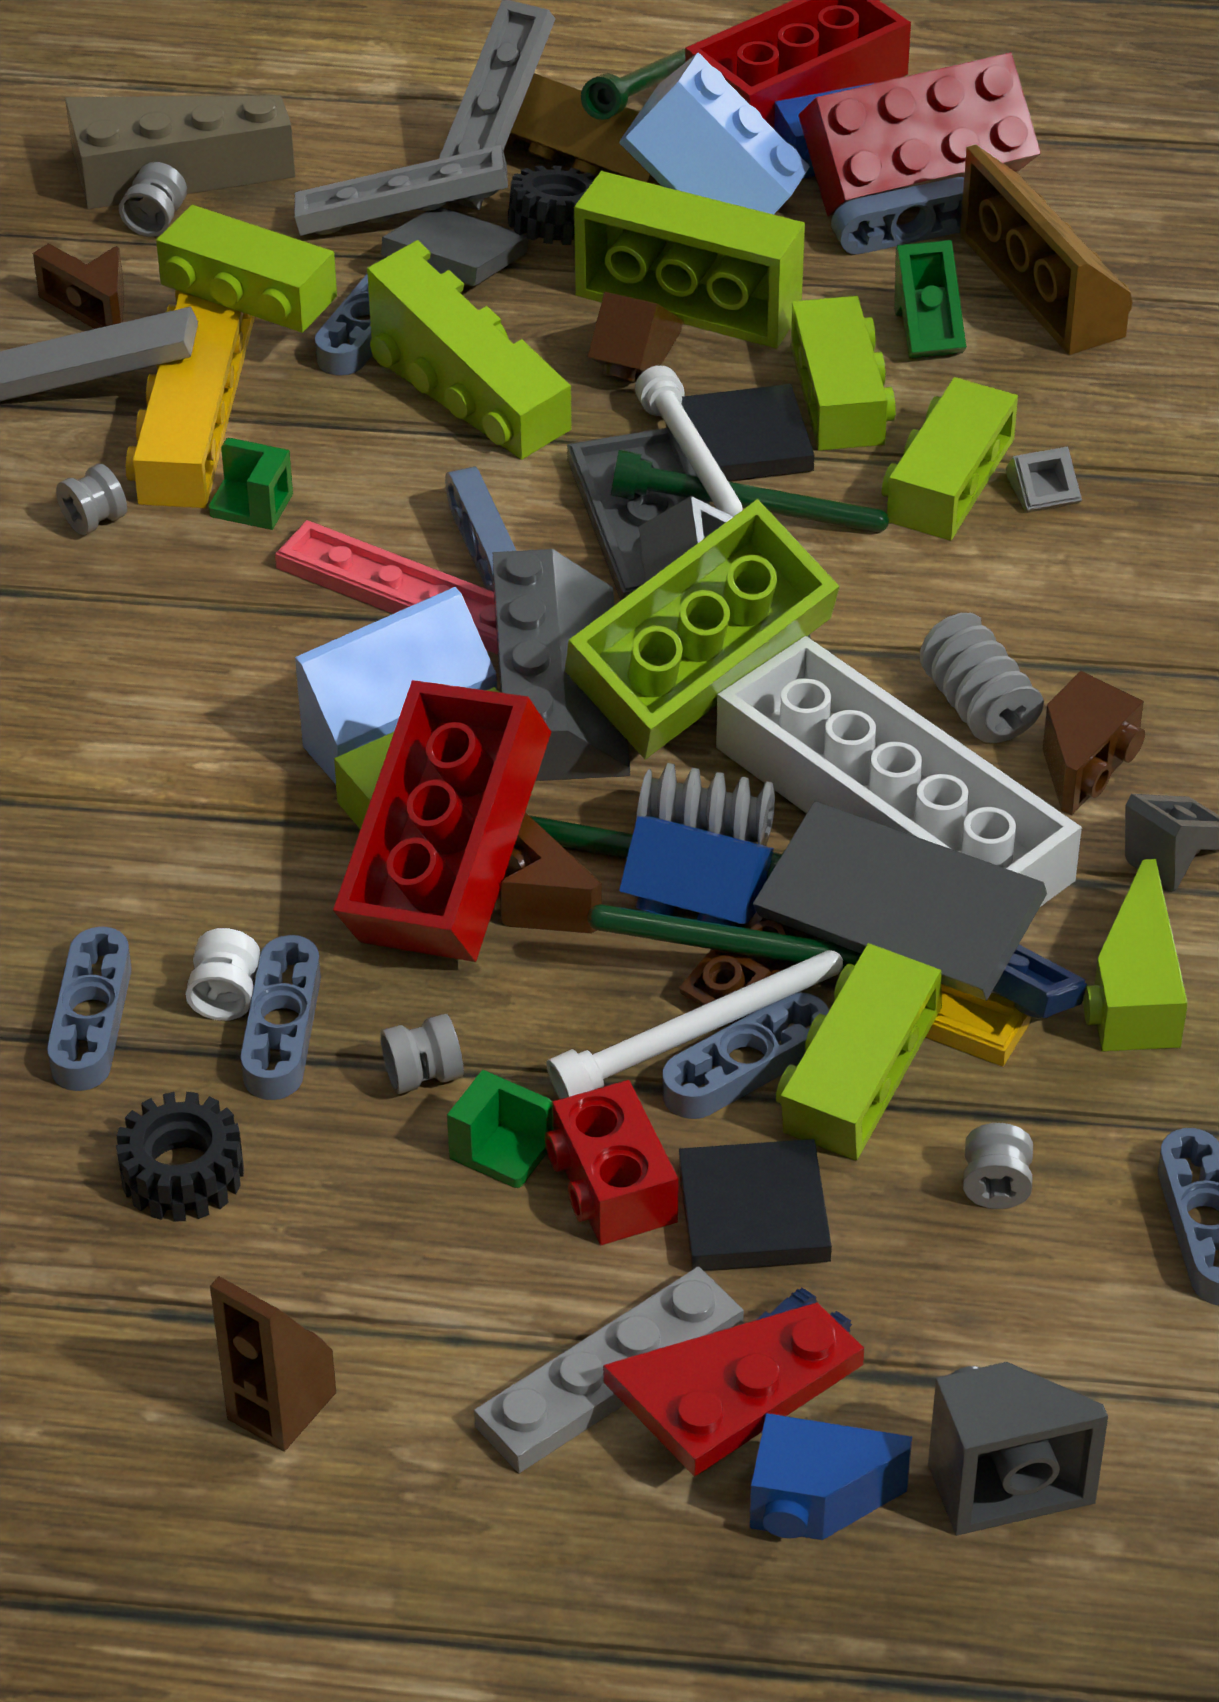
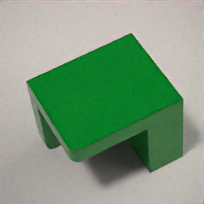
(254, 484)
(499, 1129)

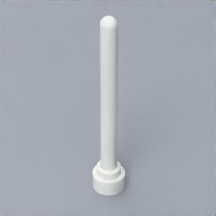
(661, 395)
(584, 1072)

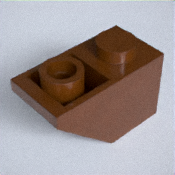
(1088, 736)

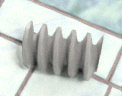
(980, 679)
(709, 808)

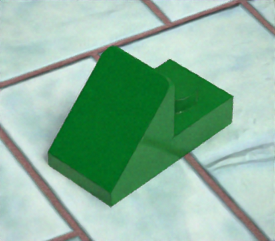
(929, 299)

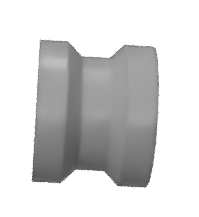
(91, 499)
(998, 1166)

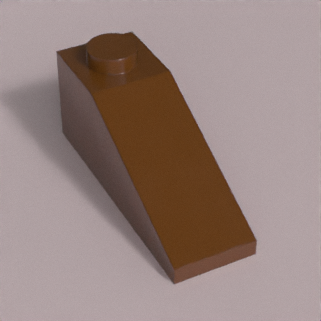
(269, 1366)

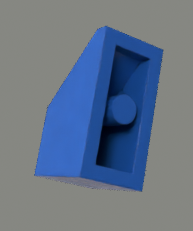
(823, 1476)

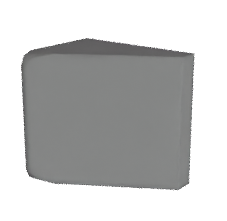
(1044, 479)

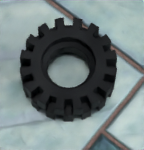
(545, 202)
(183, 1185)

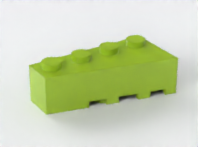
(463, 354)

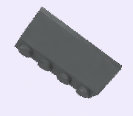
(538, 608)

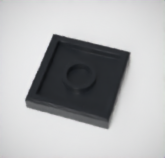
(752, 431)
(754, 1205)

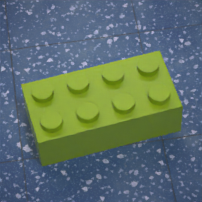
(691, 255)
(700, 628)

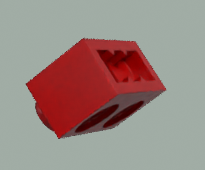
(613, 1163)

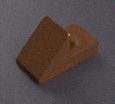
(82, 290)
(546, 885)

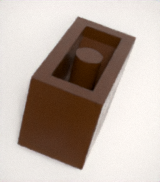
(632, 336)

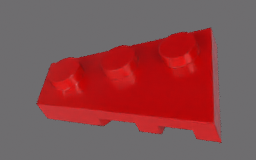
(716, 1388)

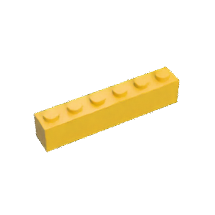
(189, 410)

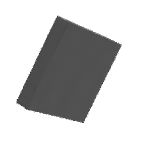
(459, 244)

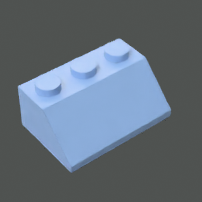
(712, 143)
(360, 681)

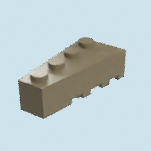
(205, 138)

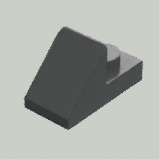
(1169, 831)

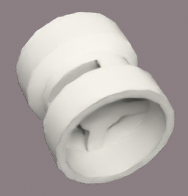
(223, 974)

